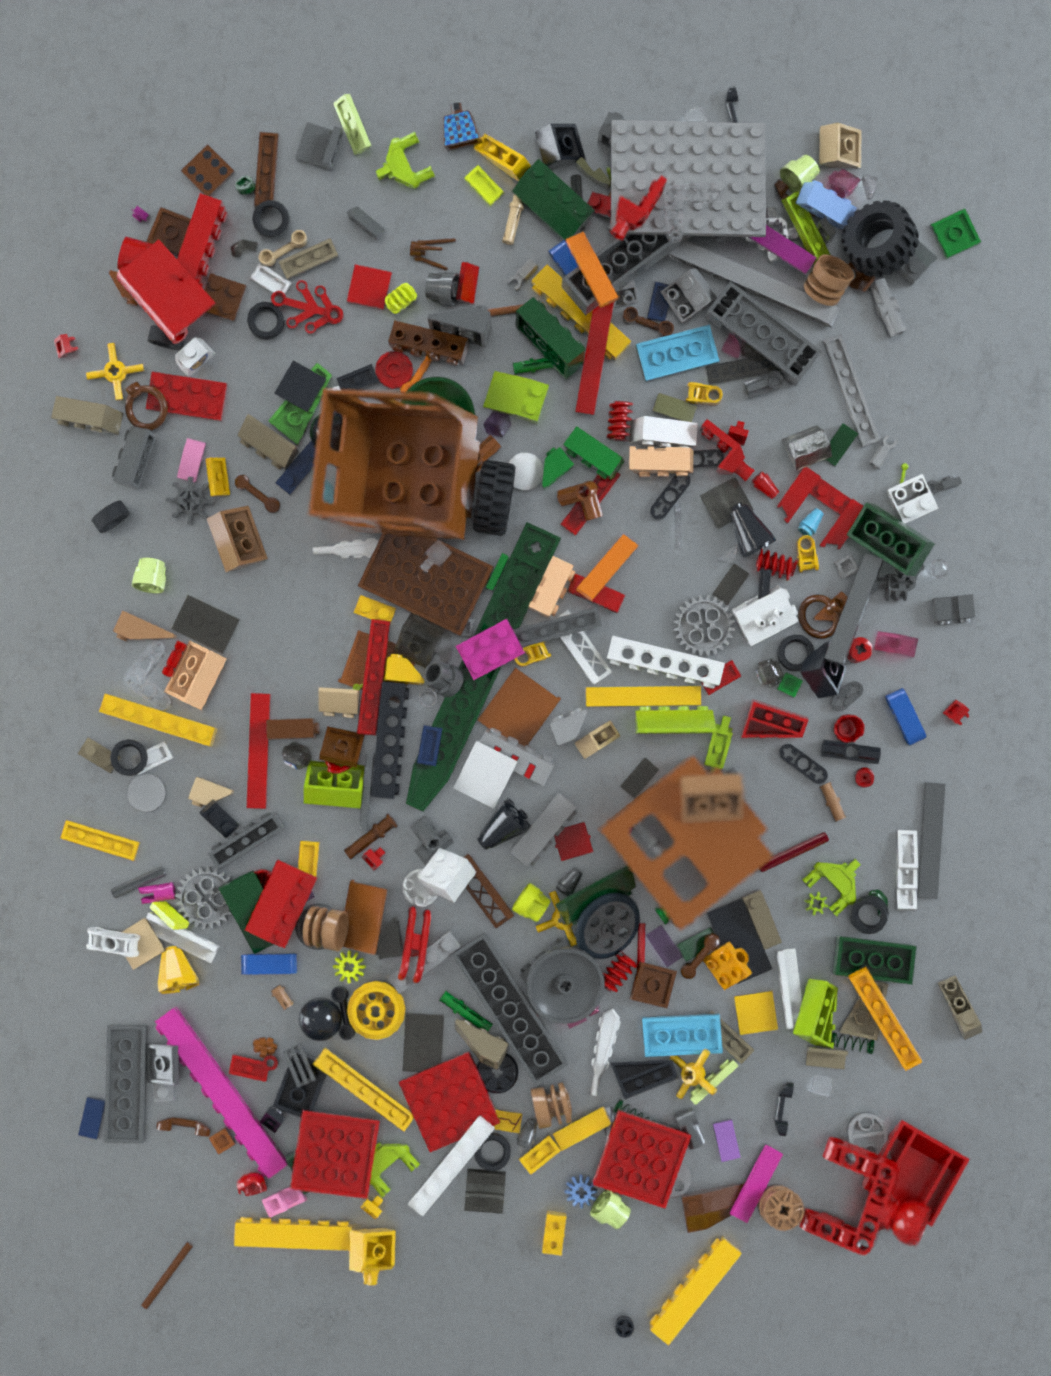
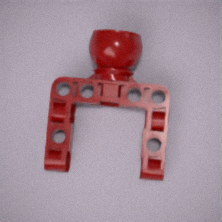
(882, 1210)

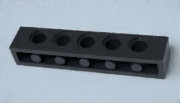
(388, 691)

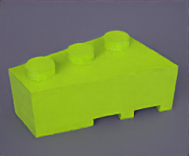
(816, 1013)

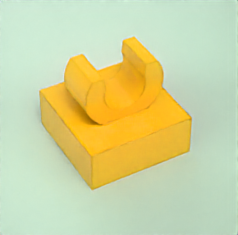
(371, 1208)

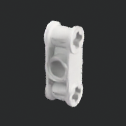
(125, 943)

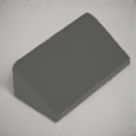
(365, 222)

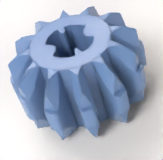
(575, 1195)

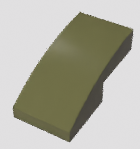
(596, 176)
(674, 408)

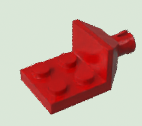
(631, 216)
(734, 460)

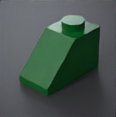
(555, 466)

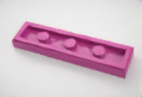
(756, 1183)

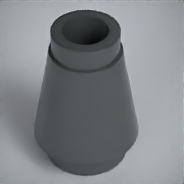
(569, 882)
(528, 1134)

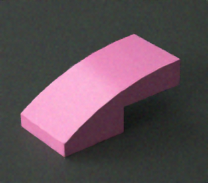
(191, 459)
(283, 1201)

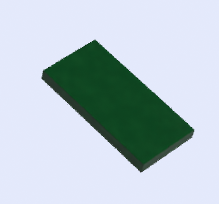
(241, 897)

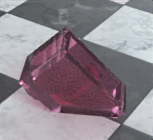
(843, 183)
(896, 644)

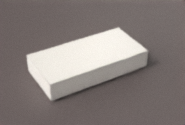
(270, 280)
(156, 756)

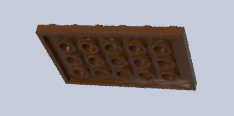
(441, 595)

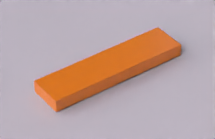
(591, 269)
(607, 567)

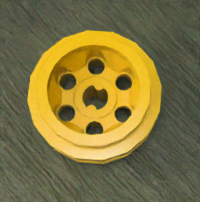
(356, 1016)

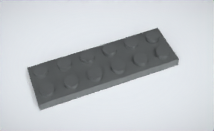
(125, 1084)

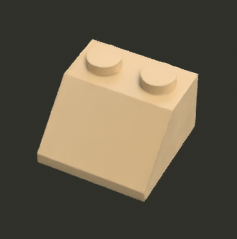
(840, 146)
(339, 701)

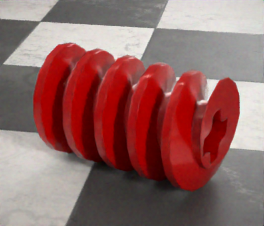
(618, 422)
(776, 564)
(865, 648)
(618, 972)

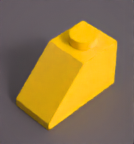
(401, 671)

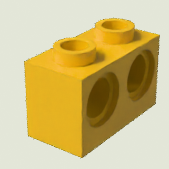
(554, 1233)

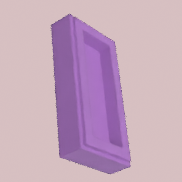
(726, 1140)

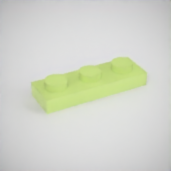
(352, 124)
(726, 1068)

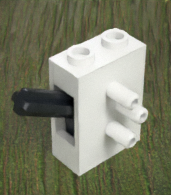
(766, 612)

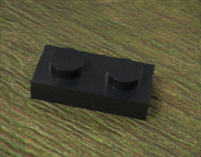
(358, 379)
(219, 818)
(272, 1119)

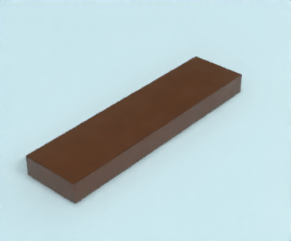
(266, 168)

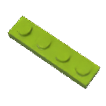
(805, 227)

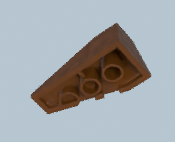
(709, 1206)

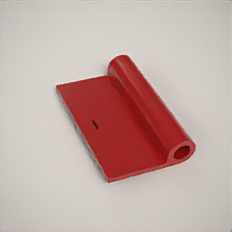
(159, 292)

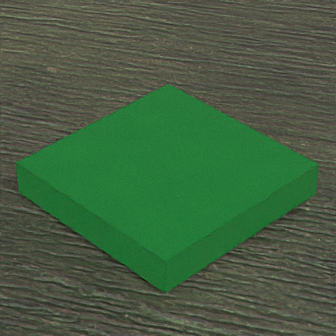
(955, 233)

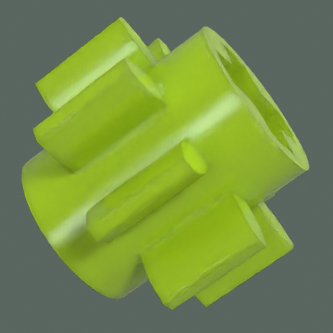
(810, 902)

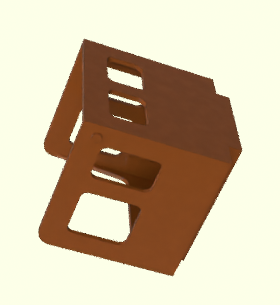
(397, 464)
(720, 849)

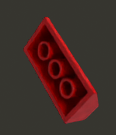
(281, 903)

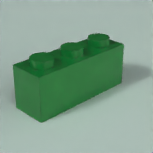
(593, 453)

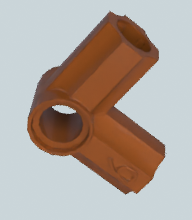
(486, 450)
(576, 493)

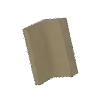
(826, 1057)

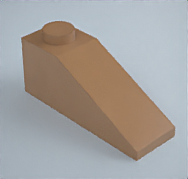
(134, 628)

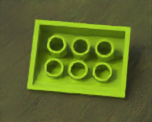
(674, 721)

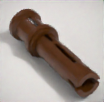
(378, 831)

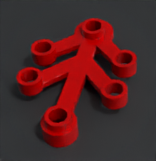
(310, 308)

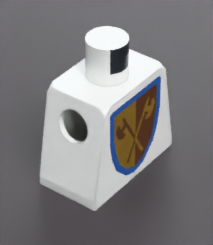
(193, 356)

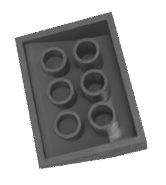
(464, 322)

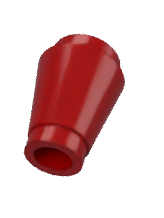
(765, 485)

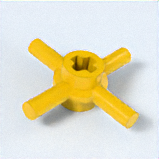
(117, 379)
(554, 921)
(693, 1074)

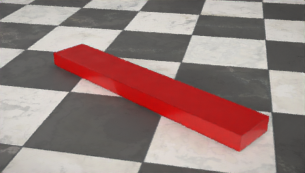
(594, 359)
(373, 677)
(258, 751)

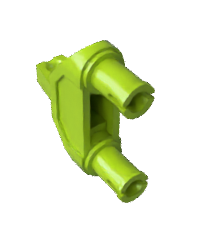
(398, 166)
(840, 877)
(384, 1157)

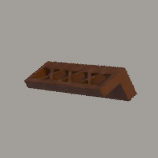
(491, 891)

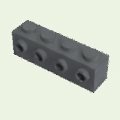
(246, 841)

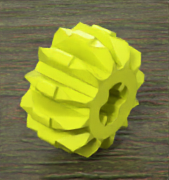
(400, 298)
(347, 973)

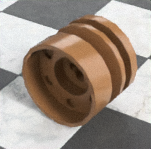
(828, 280)
(325, 928)
(551, 1105)
(770, 1207)

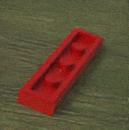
(576, 519)

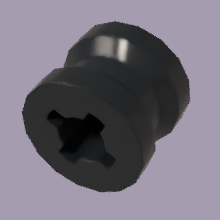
(623, 1330)

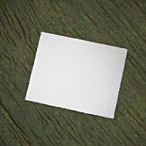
(485, 774)

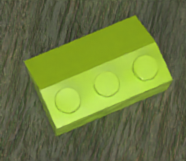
(333, 789)

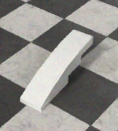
(906, 870)

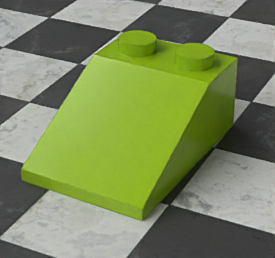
(516, 396)

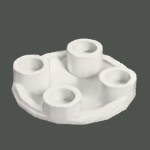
(528, 471)
(415, 892)

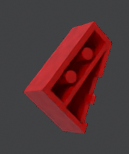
(771, 721)

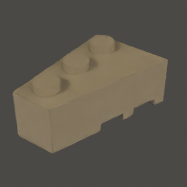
(87, 415)

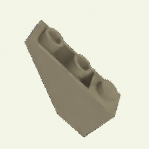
(960, 1007)
(486, 1047)

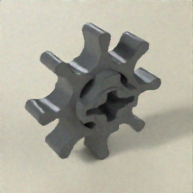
(181, 500)

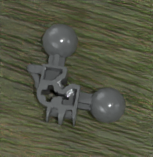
(896, 590)

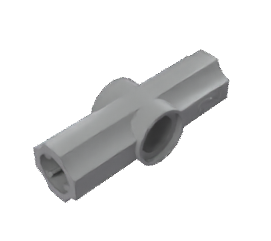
(887, 307)

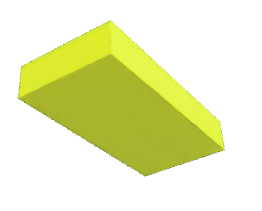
(484, 185)
(169, 915)

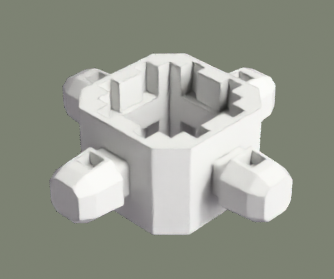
(771, 220)

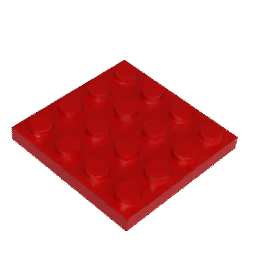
(448, 1100)
(334, 1154)
(641, 1159)

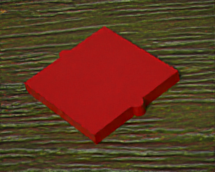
(573, 841)

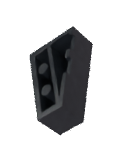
(643, 1076)

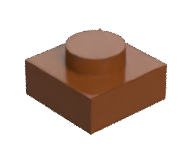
(222, 1140)

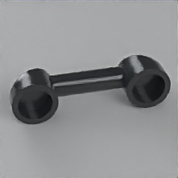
(731, 97)
(340, 994)
(785, 1092)

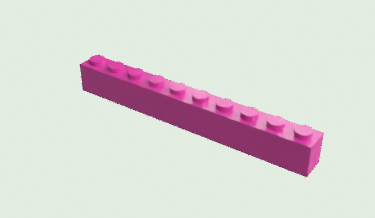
(222, 1093)

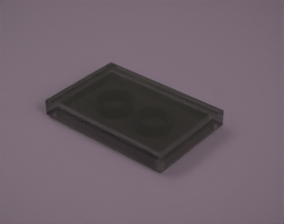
(205, 624)
(422, 1041)

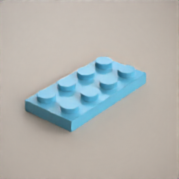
(677, 353)
(682, 1035)

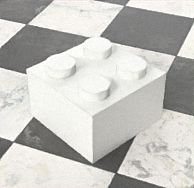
(446, 874)

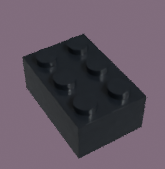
(296, 1099)

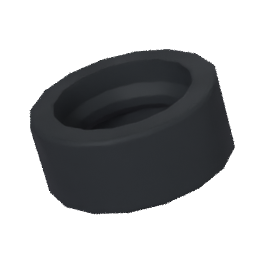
(256, 218)
(251, 320)
(158, 338)
(110, 516)
(781, 651)
(114, 757)
(861, 926)
(500, 1164)

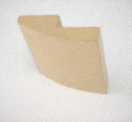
(148, 945)

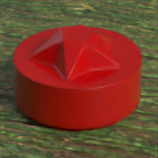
(864, 777)

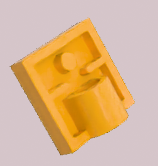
(728, 965)

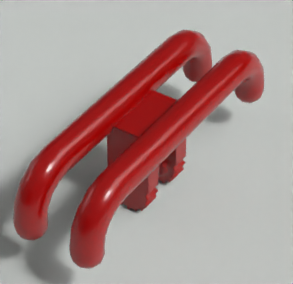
(415, 944)

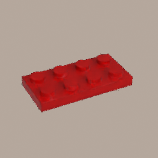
(188, 396)

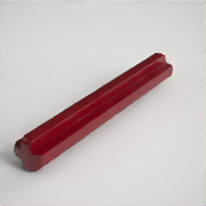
(795, 851)

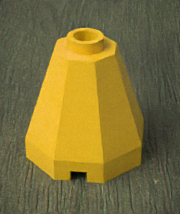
(175, 972)

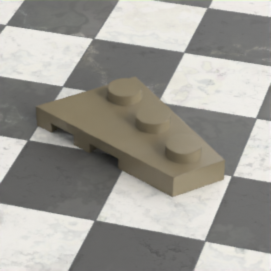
(860, 1021)

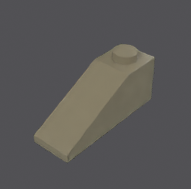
(762, 919)

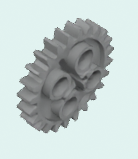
(722, 623)
(193, 909)

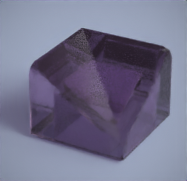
(497, 424)

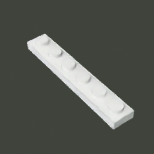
(451, 1166)

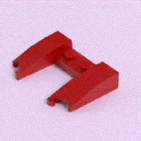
(810, 483)

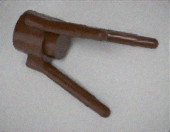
(419, 249)

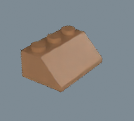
(236, 538)
(712, 797)

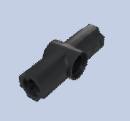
(862, 753)

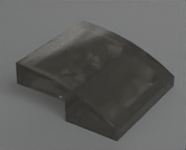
(721, 499)
(485, 1191)

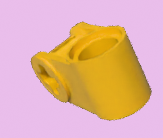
(702, 393)
(806, 556)
(534, 654)

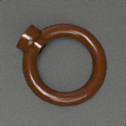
(136, 390)
(834, 607)

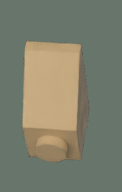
(597, 739)
(205, 791)

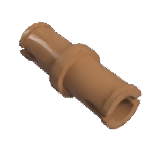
(832, 802)

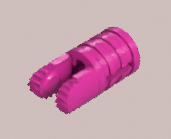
(161, 892)

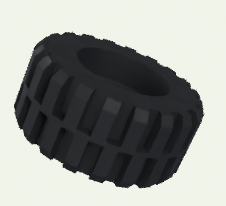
(868, 223)
(494, 497)

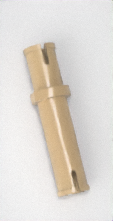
(516, 208)

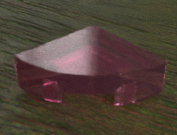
(731, 347)

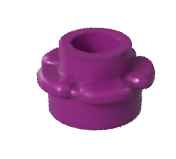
(139, 214)

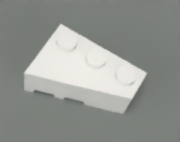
(663, 432)

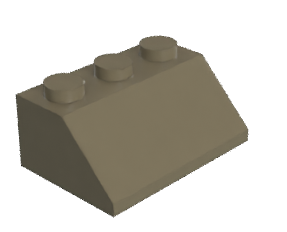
(267, 443)

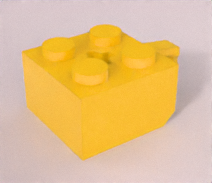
(371, 1252)

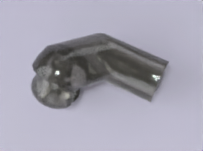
(241, 245)

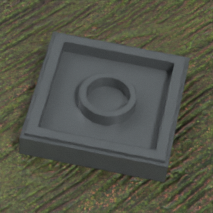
(162, 1064)

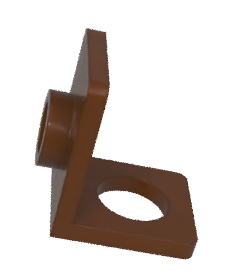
(861, 281)

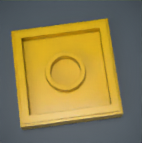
(756, 1012)

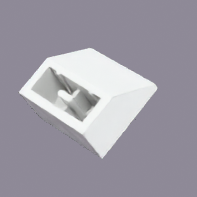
(912, 499)

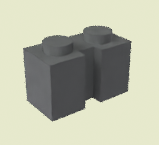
(953, 608)

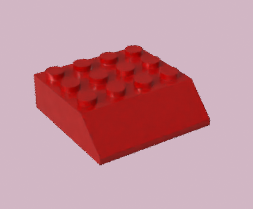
(926, 1168)

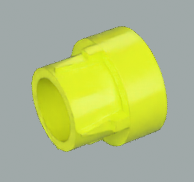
(531, 903)

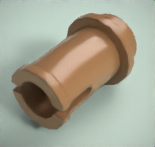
(282, 997)

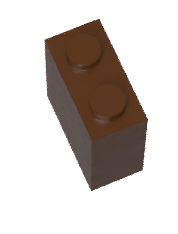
(292, 729)

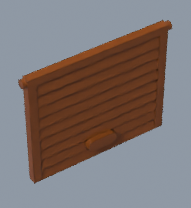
(355, 665)
(519, 708)
(365, 914)

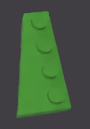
(293, 420)

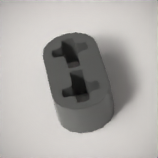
(844, 692)

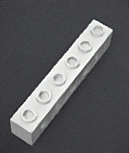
(619, 644)

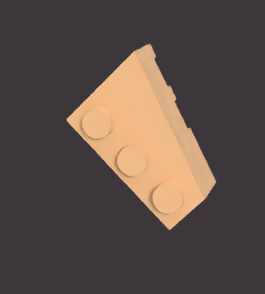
(661, 461)
(552, 587)

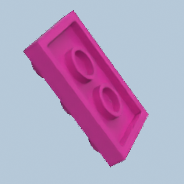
(490, 649)

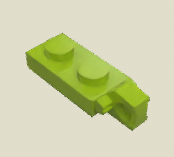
(719, 744)

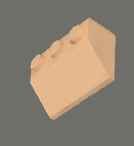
(195, 675)

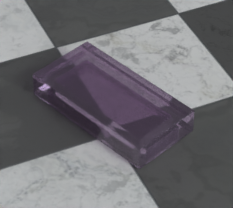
(664, 946)

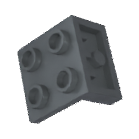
(319, 145)

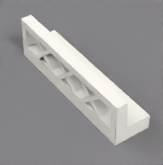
(583, 663)
(184, 939)
(789, 985)

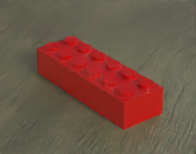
(201, 236)

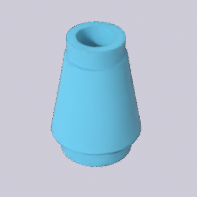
(811, 522)

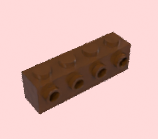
(429, 343)

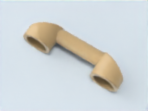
(269, 258)

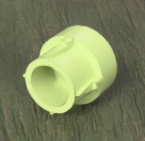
(798, 172)
(149, 576)
(610, 1209)

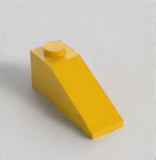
(503, 157)

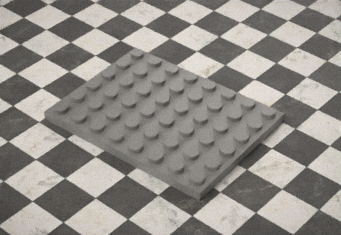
(693, 154)

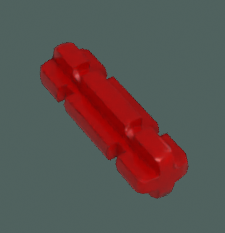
(174, 658)

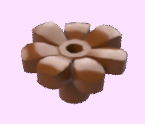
(264, 1047)

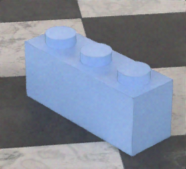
(825, 203)

